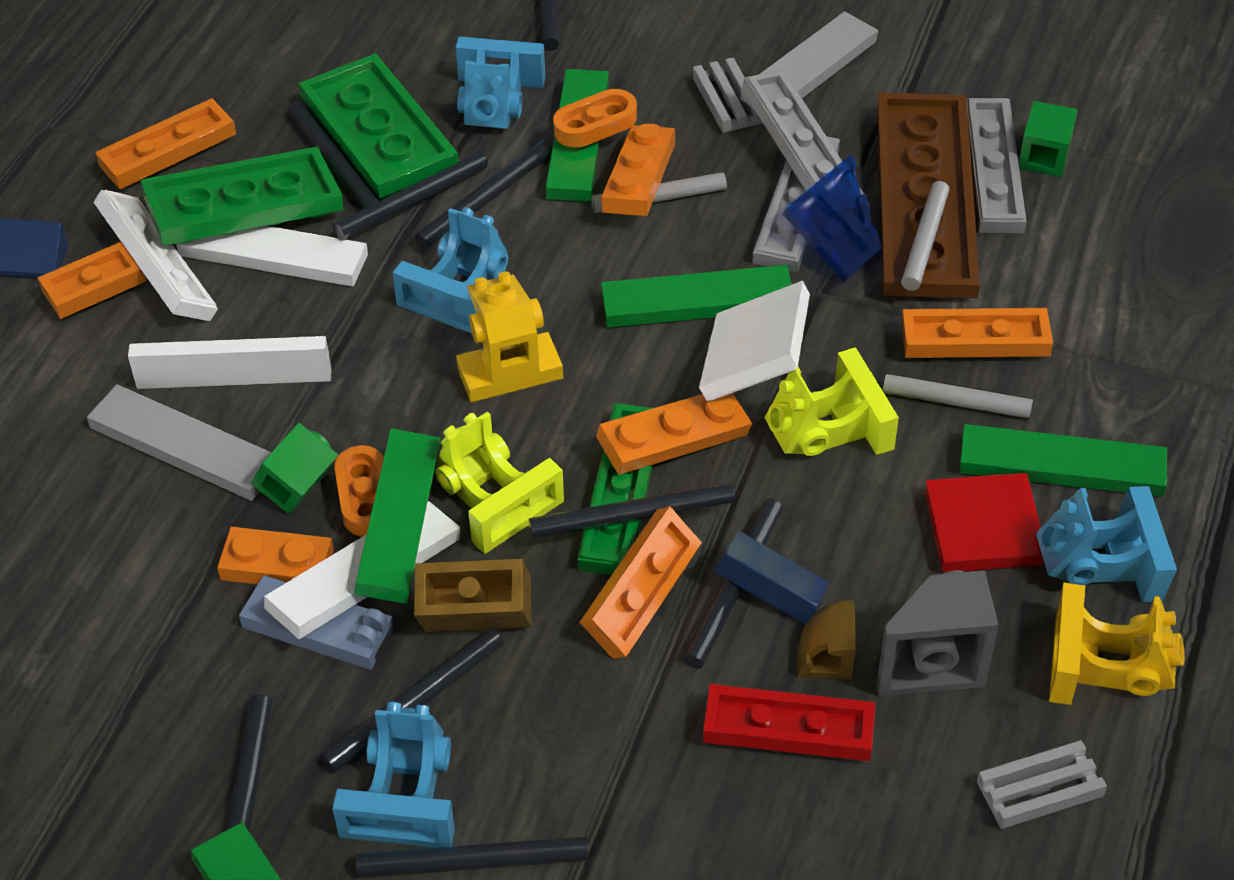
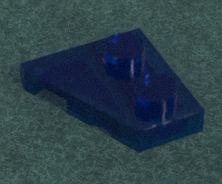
(836, 220)

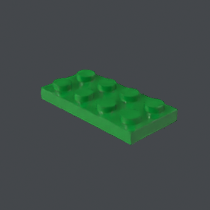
(378, 125)
(241, 195)

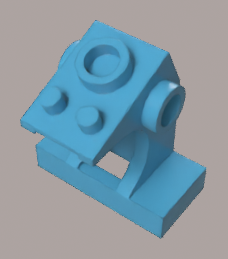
(491, 90)
(467, 249)
(1132, 543)
(403, 744)

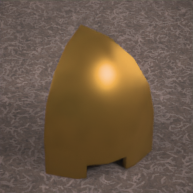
(828, 643)

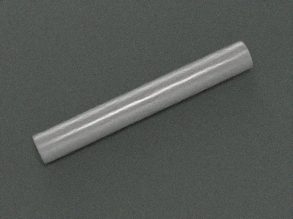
(679, 189)
(925, 236)
(957, 396)

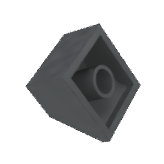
(940, 637)

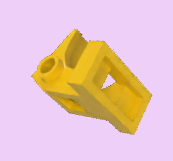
(512, 350)
(1079, 636)

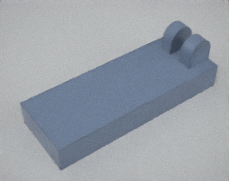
(347, 637)

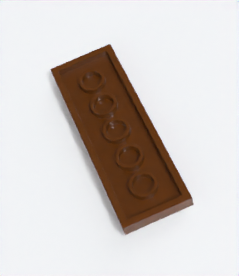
(918, 144)

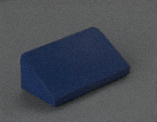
(31, 247)
(772, 577)

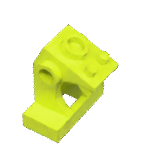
(853, 402)
(475, 456)

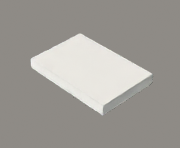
(755, 341)

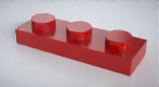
(789, 722)

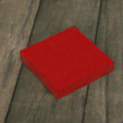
(984, 522)

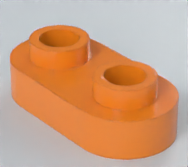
(595, 118)
(358, 494)

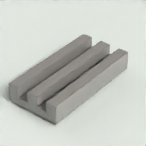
(720, 75)
(1040, 781)

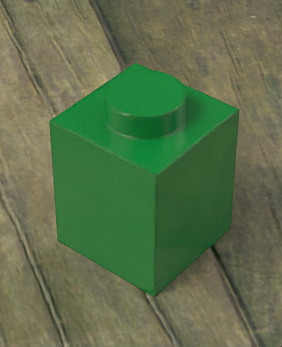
(1047, 138)
(294, 468)

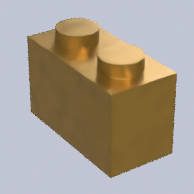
(472, 595)

